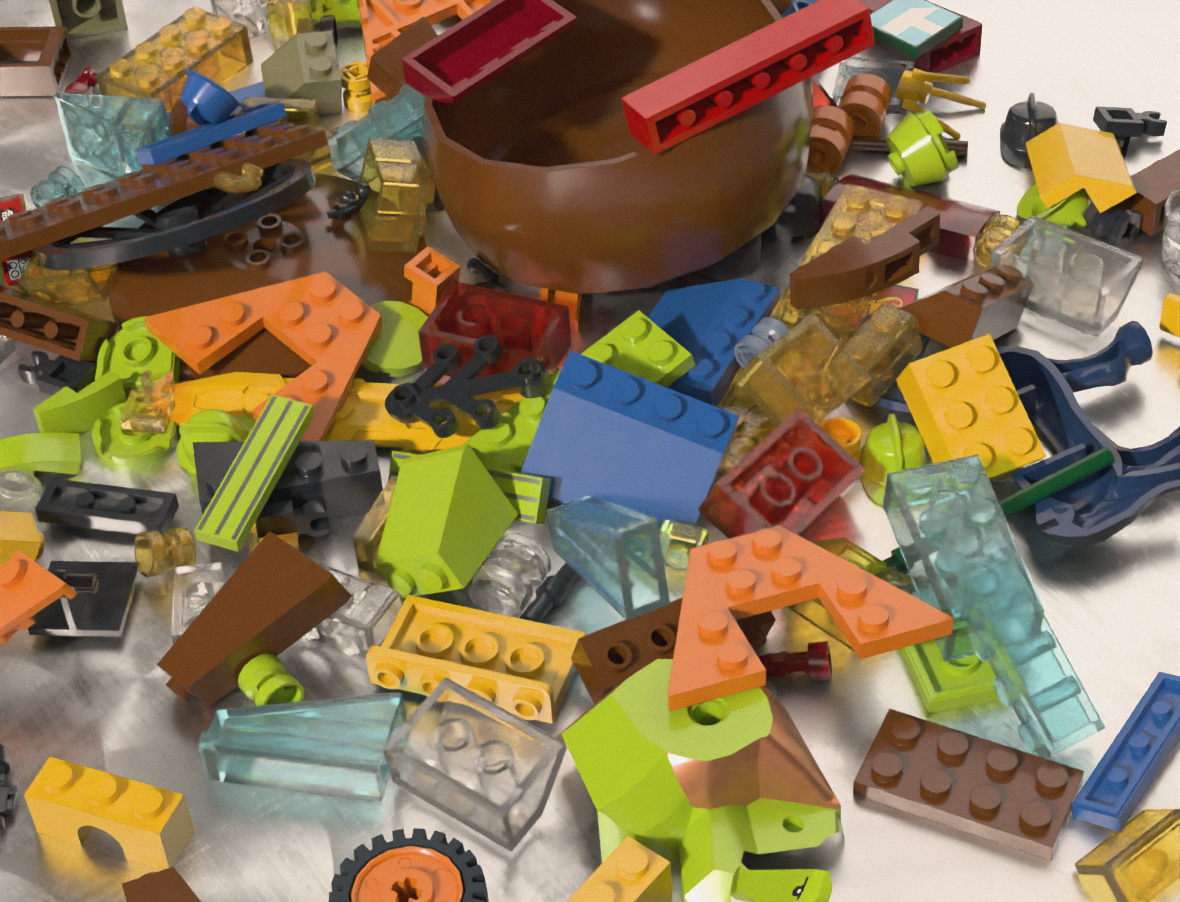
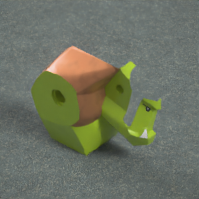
(706, 787)

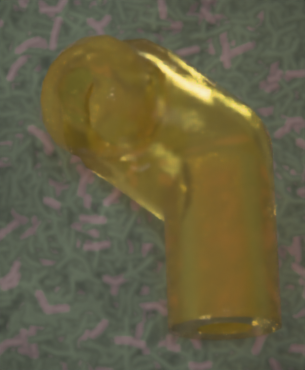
(247, 181)

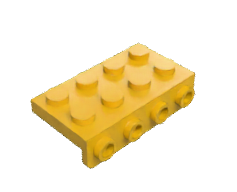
(495, 655)

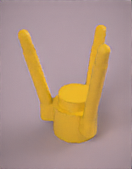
(916, 88)

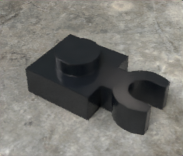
(1128, 123)
(57, 374)
(283, 519)

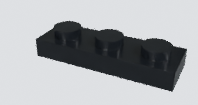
(106, 507)

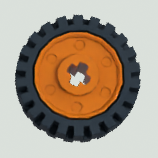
(410, 871)

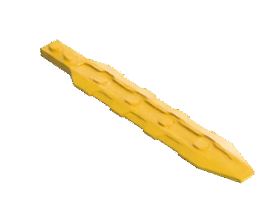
(360, 418)

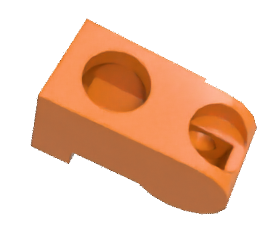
(431, 278)

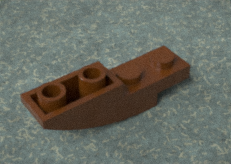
(862, 268)

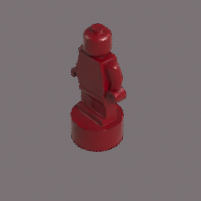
(85, 83)
(814, 662)

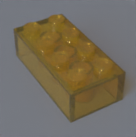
(192, 42)

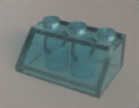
(392, 120)

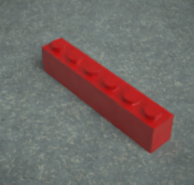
(747, 72)

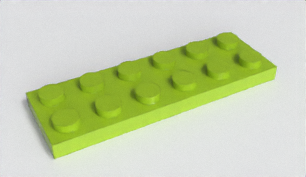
(632, 346)

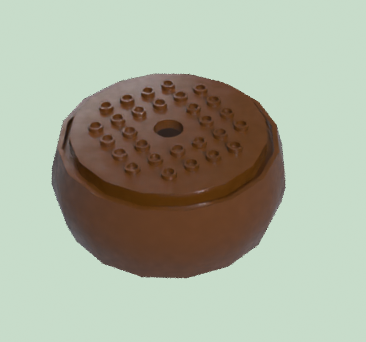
(571, 201)

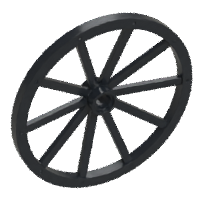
(181, 229)

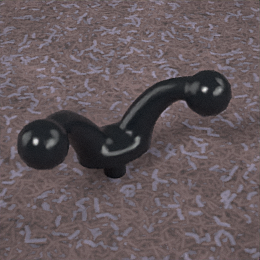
(348, 205)
(475, 266)

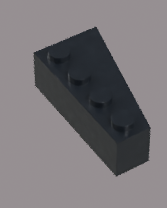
(332, 471)

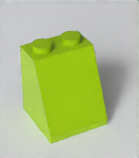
(441, 522)

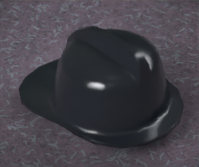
(1022, 124)

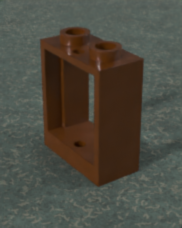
(42, 44)

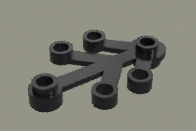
(413, 400)

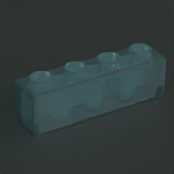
(1023, 654)

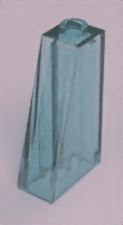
(613, 552)
(306, 745)

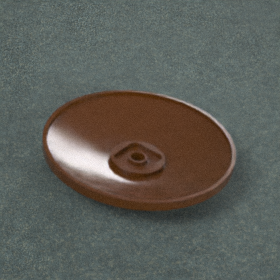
(237, 262)

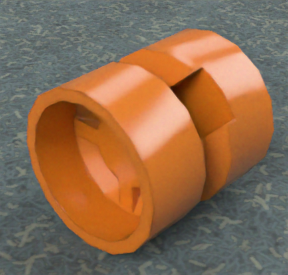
(866, 102)
(829, 139)

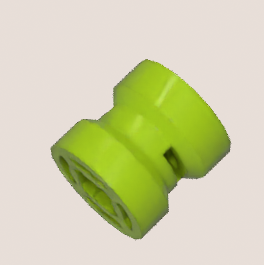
(268, 683)

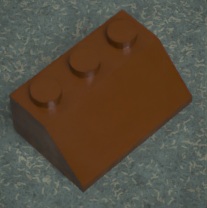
(973, 306)

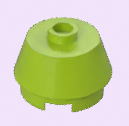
(920, 150)

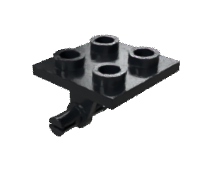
(100, 601)

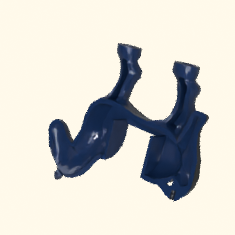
(1110, 497)

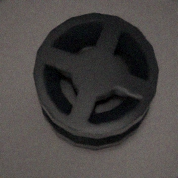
(1117, 224)

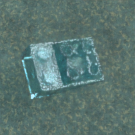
(110, 129)

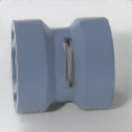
(762, 336)

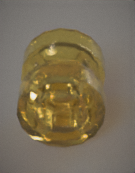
(994, 233)
(164, 551)

